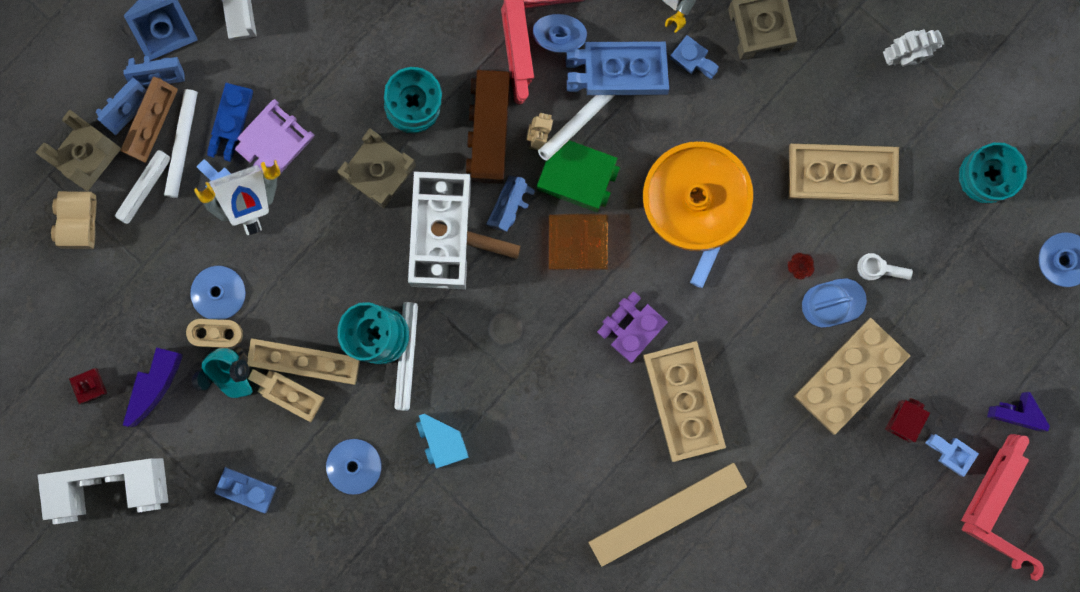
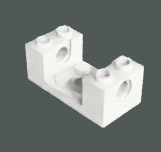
(432, 258)
(64, 494)

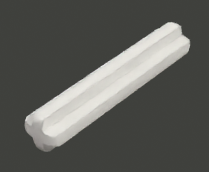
(142, 187)

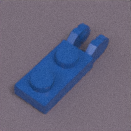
(230, 119)

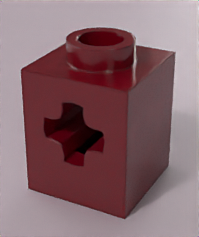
(908, 420)

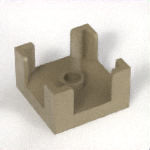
(762, 26)
(82, 154)
(377, 169)

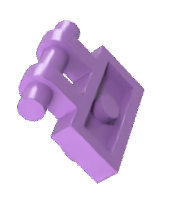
(638, 333)

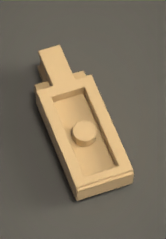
(539, 131)
(287, 394)

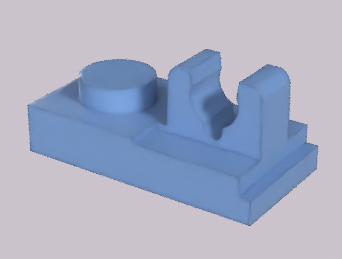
(166, 69)
(122, 106)
(508, 203)
(245, 490)

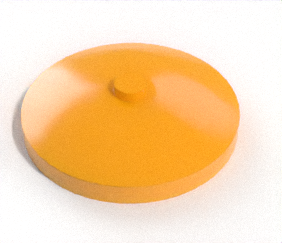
(698, 196)

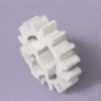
(913, 47)

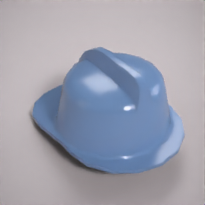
(834, 302)

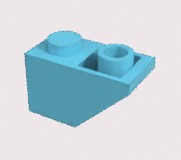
(444, 442)

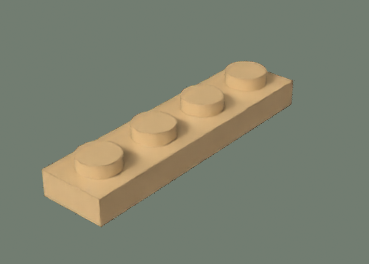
(303, 361)

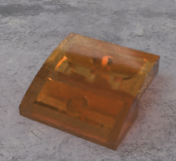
(578, 242)

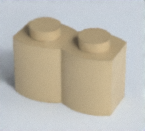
(74, 220)

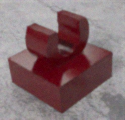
(88, 386)

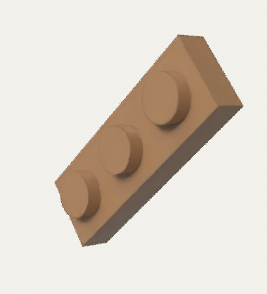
(149, 119)

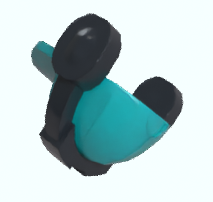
(227, 370)

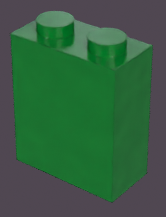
(579, 176)

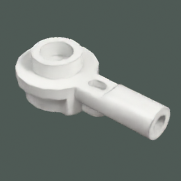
(873, 267)

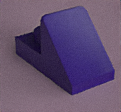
(1027, 414)

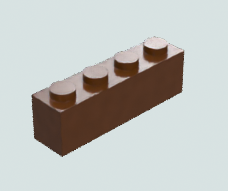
(490, 126)

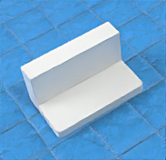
(239, 19)

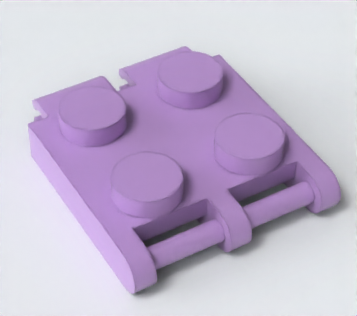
(272, 138)

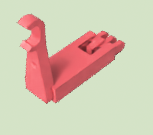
(518, 43)
(992, 497)

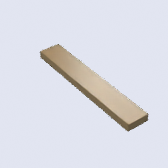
(667, 514)

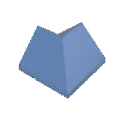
(159, 26)

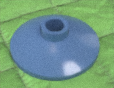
(559, 33)
(1056, 246)
(230, 298)
(368, 466)

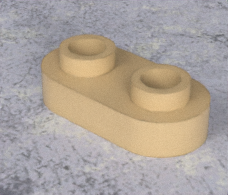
(215, 333)

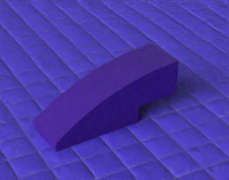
(151, 387)

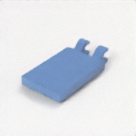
(620, 68)

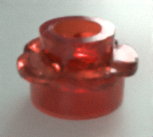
(806, 260)

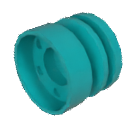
(409, 85)
(1008, 170)
(360, 328)

